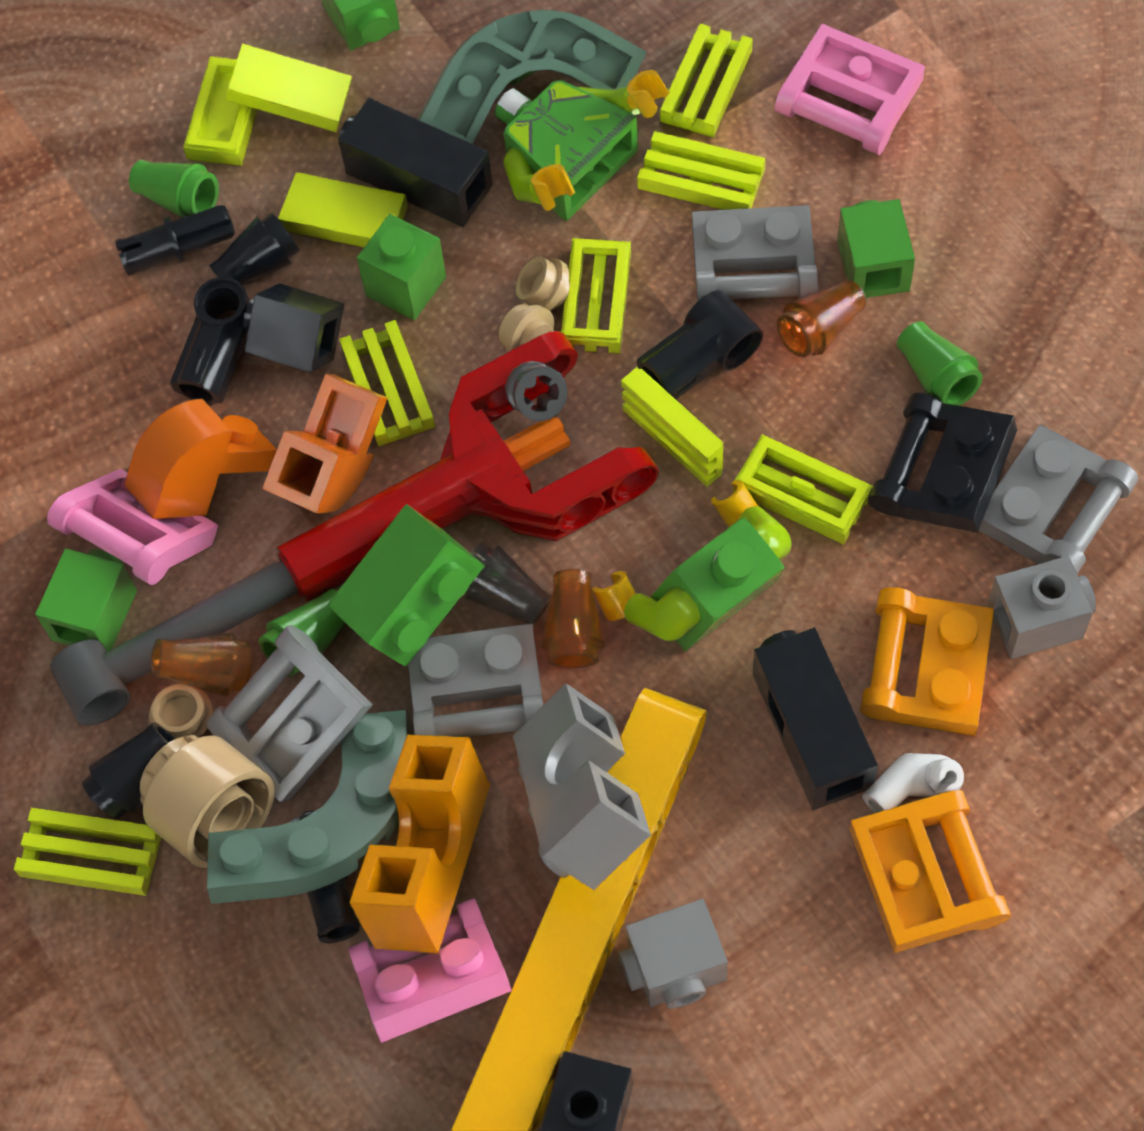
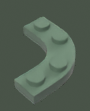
(520, 45)
(329, 840)

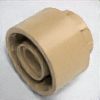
(202, 789)

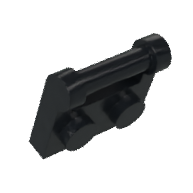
(961, 471)

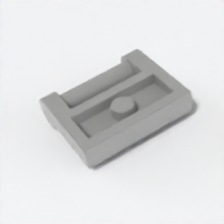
(754, 242)
(1040, 487)
(474, 669)
(305, 723)

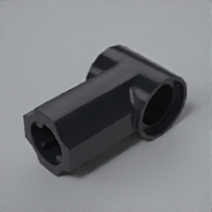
(712, 337)
(212, 343)

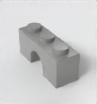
(579, 810)

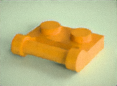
(949, 665)
(909, 879)

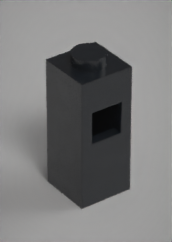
(415, 160)
(813, 717)

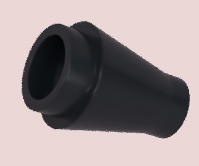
(257, 251)
(117, 775)

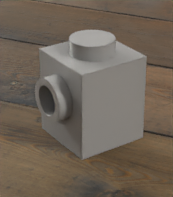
(1041, 606)
(674, 956)

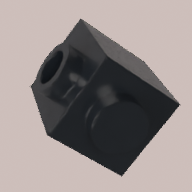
(293, 327)
(588, 1095)

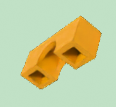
(412, 887)

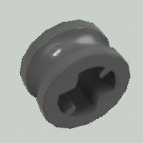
(548, 403)

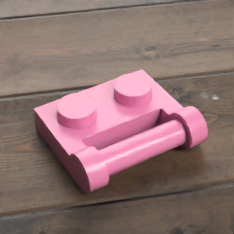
(857, 74)
(118, 524)
(434, 984)

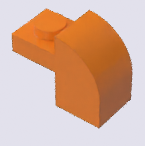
(184, 454)
(330, 457)

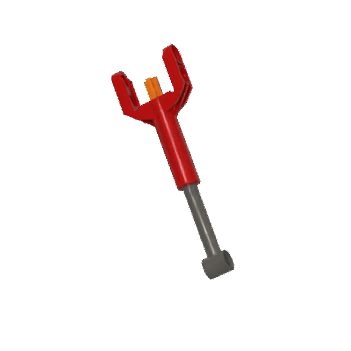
(472, 477)

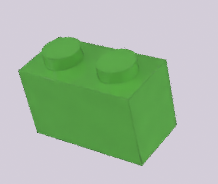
(405, 586)

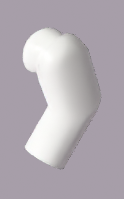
(915, 777)

